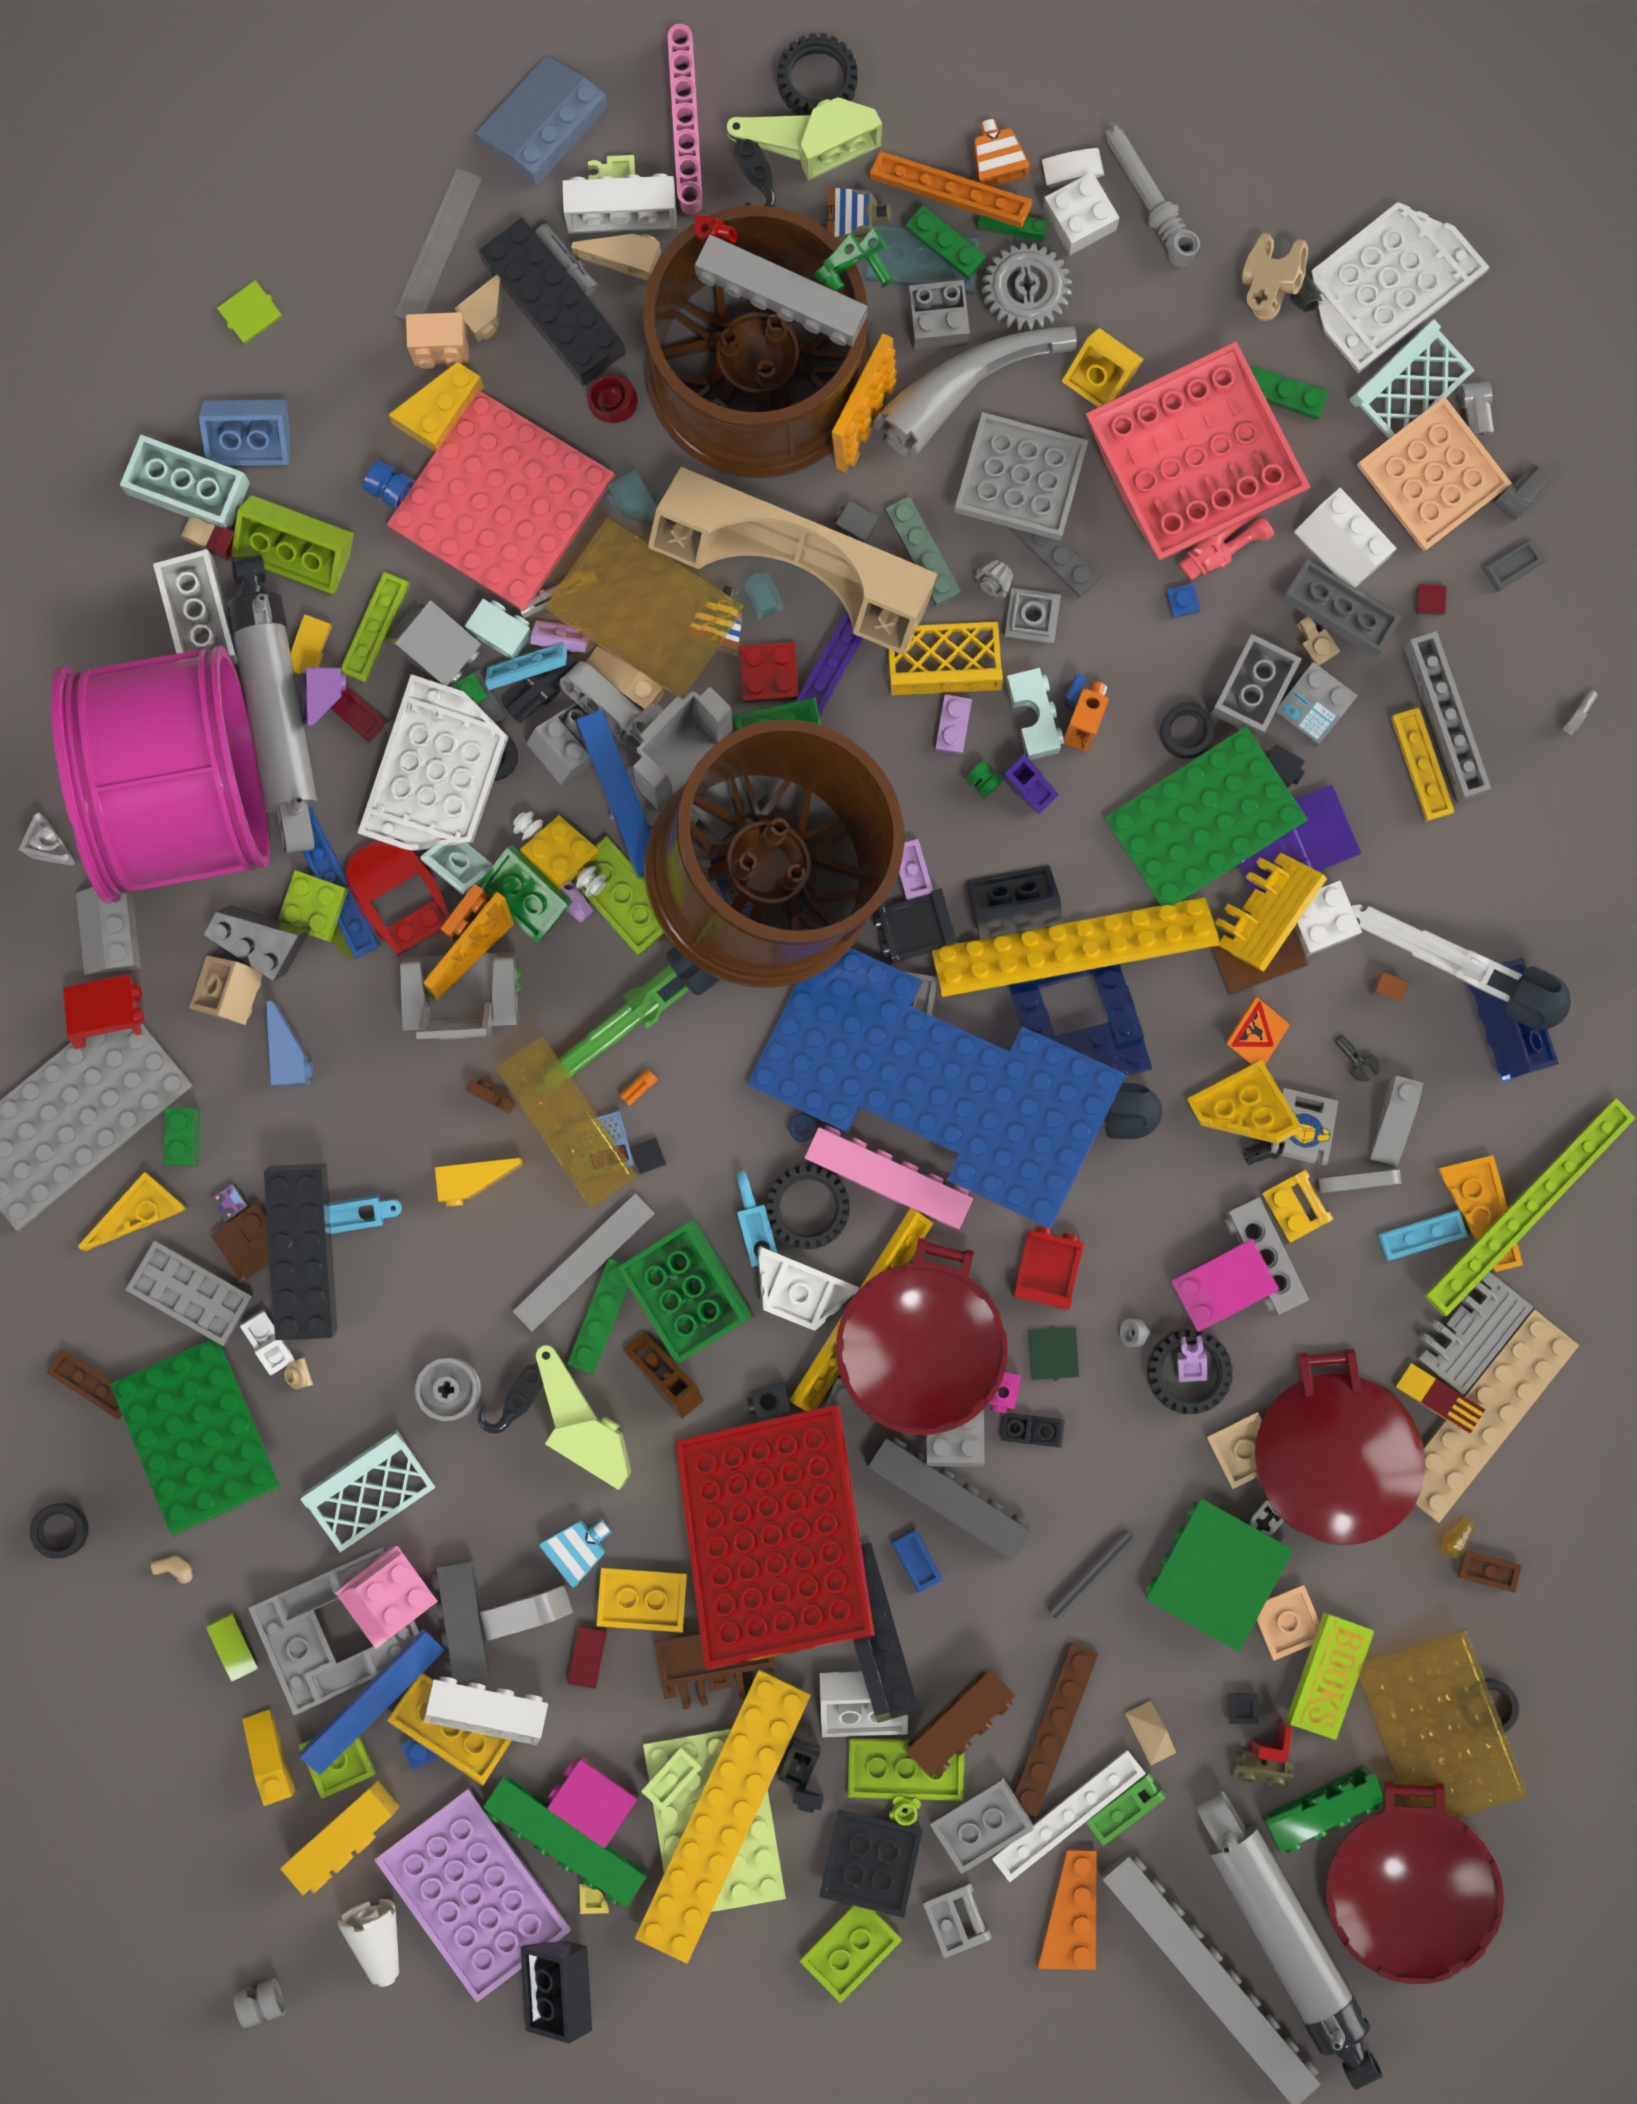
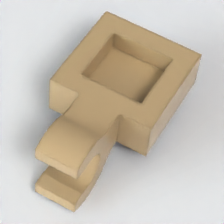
(1319, 645)

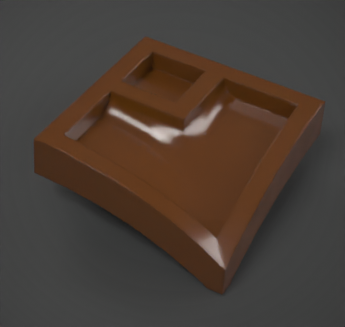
(245, 1242)

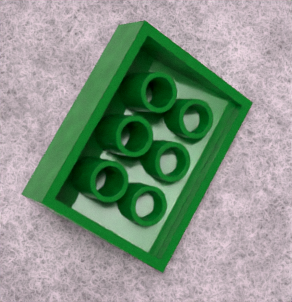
(685, 1291)

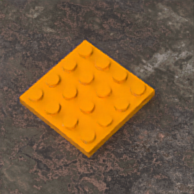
(864, 404)

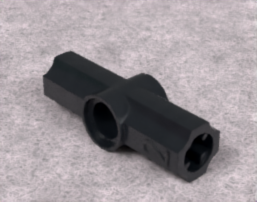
(538, 691)

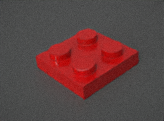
(769, 672)

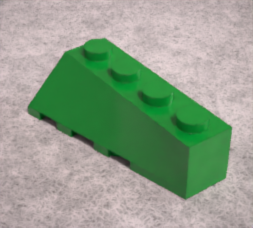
(1323, 1808)

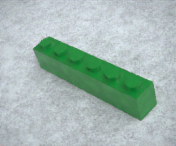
(552, 1835)

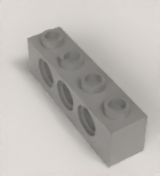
(1255, 1213)

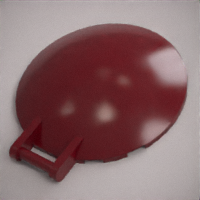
(922, 1345)
(1339, 1454)
(1414, 1890)

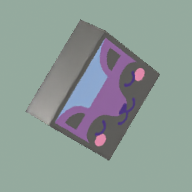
(229, 1202)

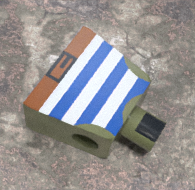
(853, 213)

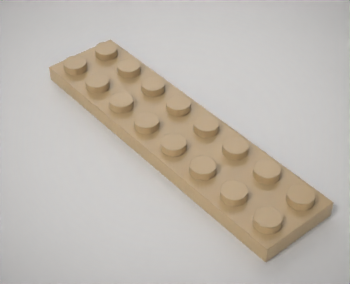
(1506, 1393)

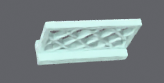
(1402, 361)
(352, 1471)

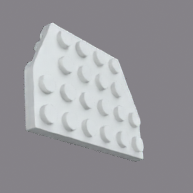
(1391, 281)
(434, 770)

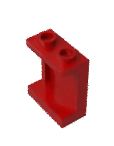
(102, 1008)
(1048, 1268)

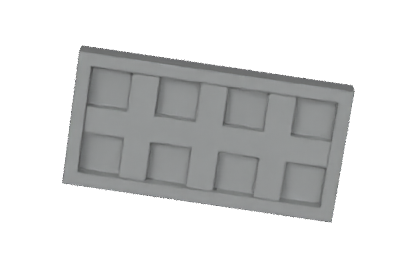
(189, 1293)

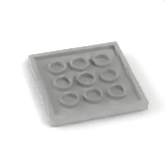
(1021, 476)

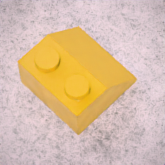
(1102, 369)

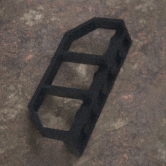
(885, 1652)

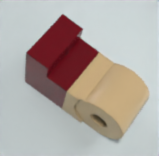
(209, 537)

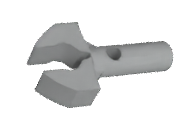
(1579, 715)

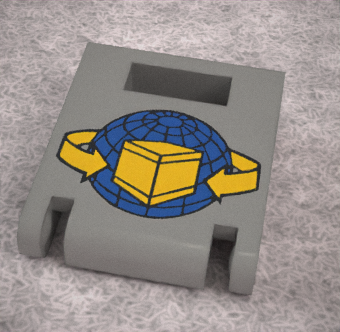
(1316, 1128)

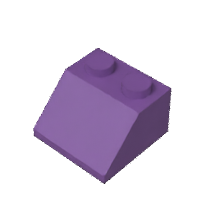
(319, 691)

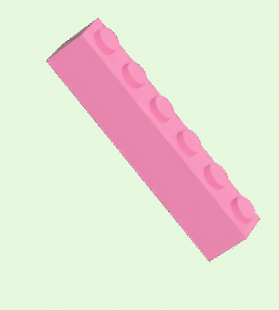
(889, 1178)

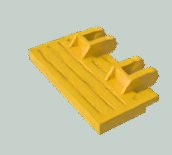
(1273, 912)

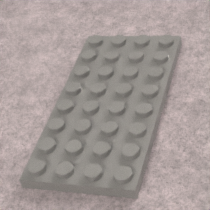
(79, 1115)

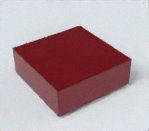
(1431, 599)

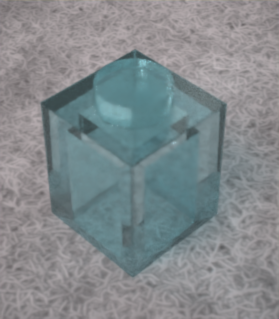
(762, 595)

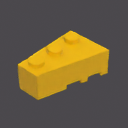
(438, 406)

